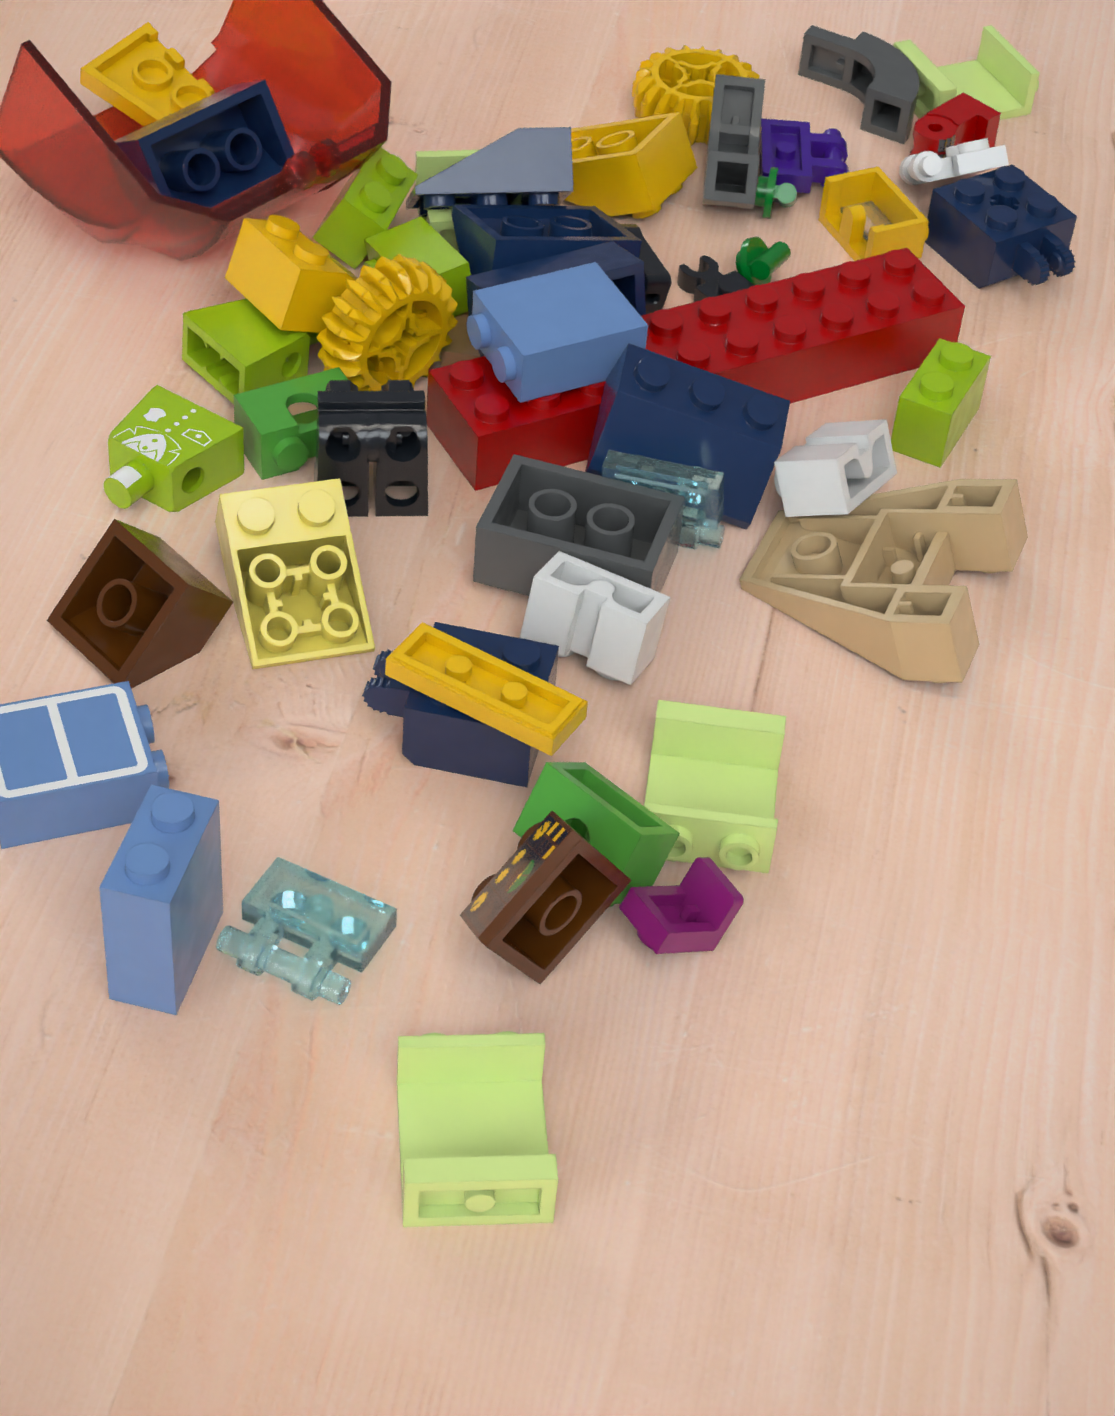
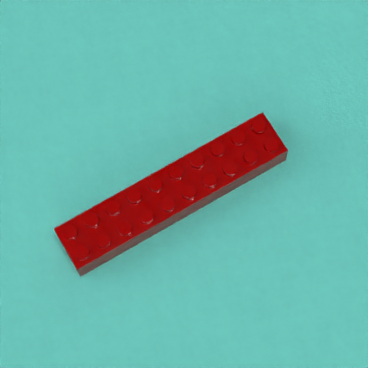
(778, 337)

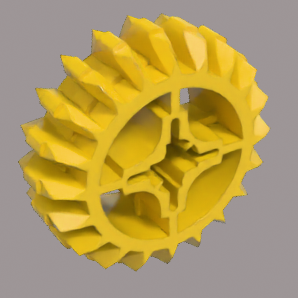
(684, 84)
(388, 323)

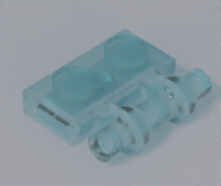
(699, 486)
(313, 913)

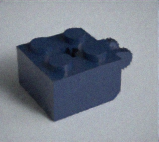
(1001, 228)
(450, 740)

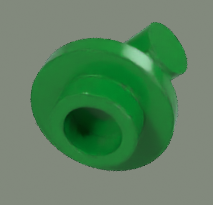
(769, 192)
(758, 262)

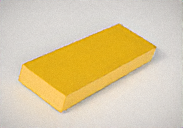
(486, 688)

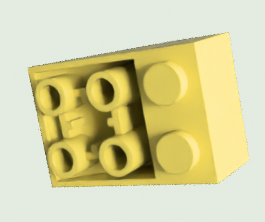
(293, 573)

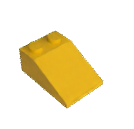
(630, 164)
(286, 274)

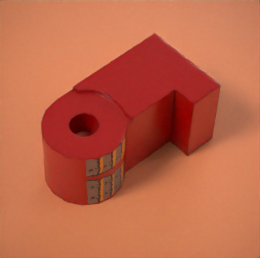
(955, 123)

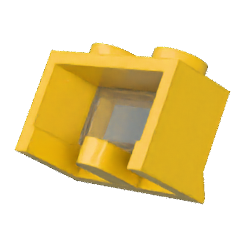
(871, 214)

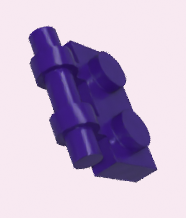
(799, 154)

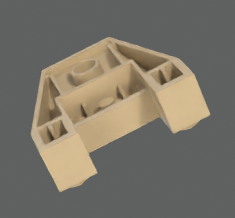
(887, 568)

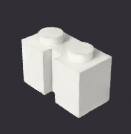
(835, 468)
(595, 616)

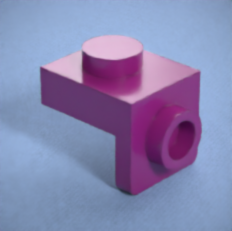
(687, 914)

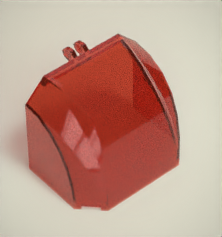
(320, 81)

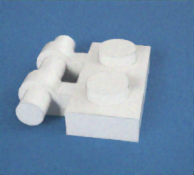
(960, 160)

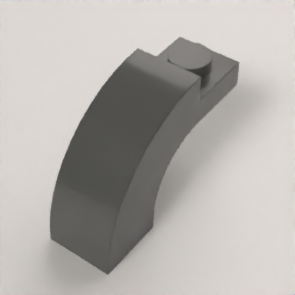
(868, 70)
(734, 142)

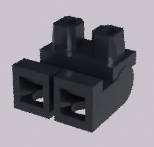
(379, 429)

